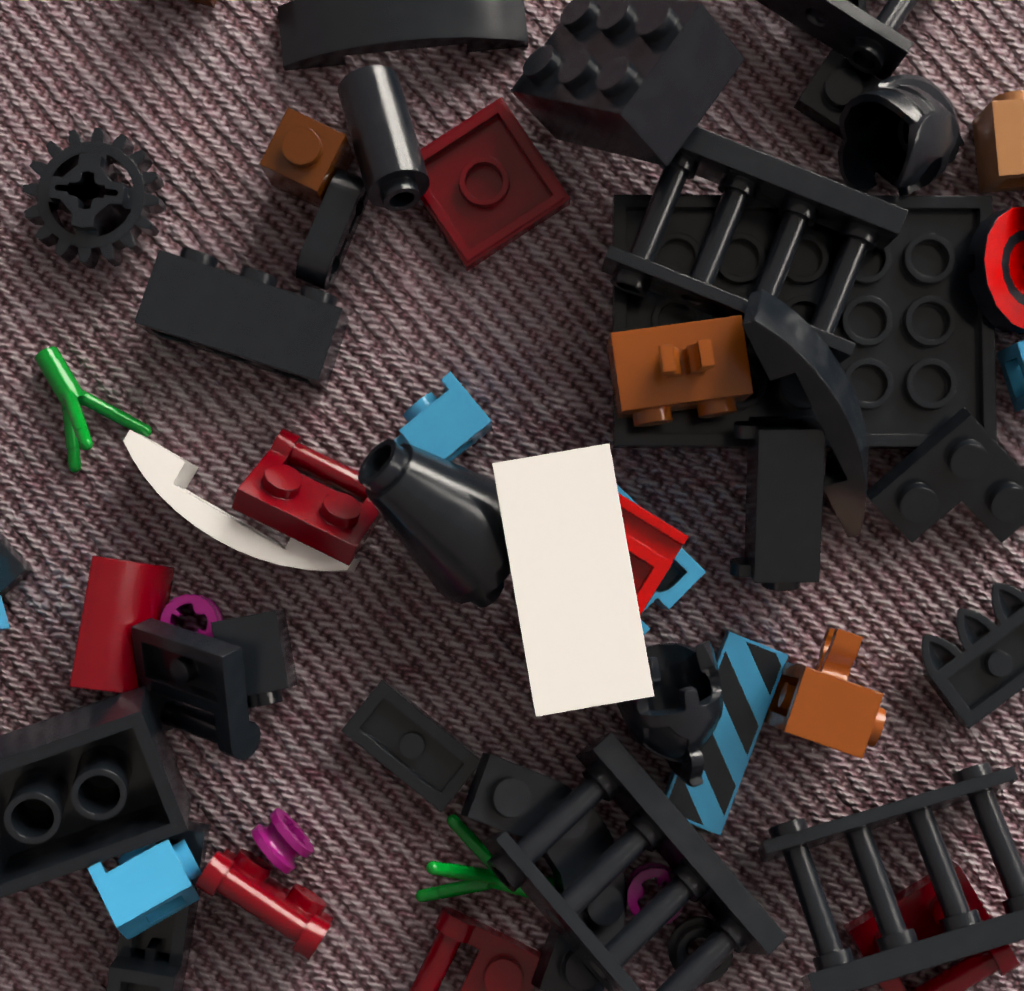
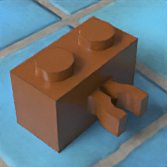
(679, 369)
(824, 704)

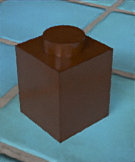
(305, 157)

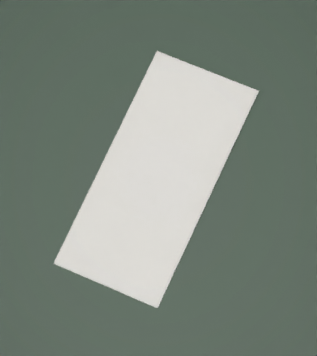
(572, 580)

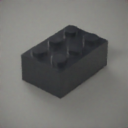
(628, 75)
(86, 790)

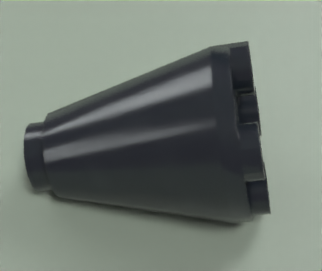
(442, 518)

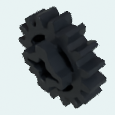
(77, 176)

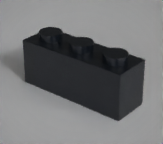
(243, 317)

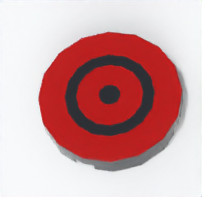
(999, 269)

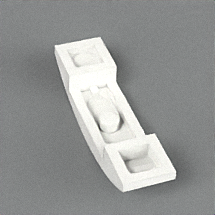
(170, 478)

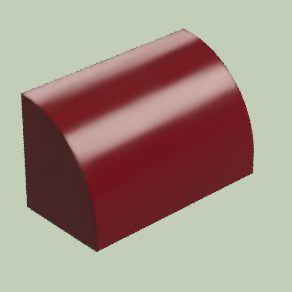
(115, 599)

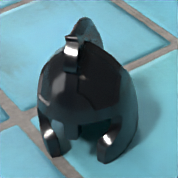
(900, 131)
(683, 707)

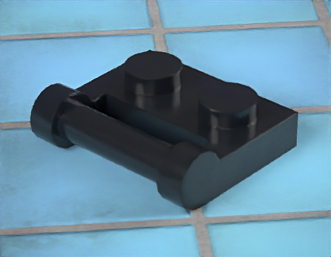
(202, 673)

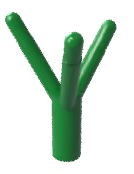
(71, 398)
(474, 878)

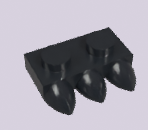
(988, 663)

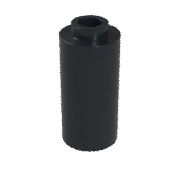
(383, 137)

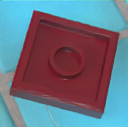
(488, 184)

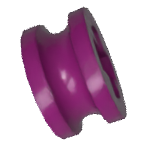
(201, 605)
(282, 841)
(634, 884)

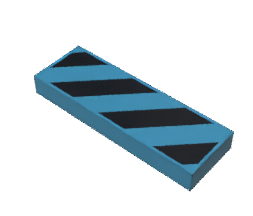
(748, 682)

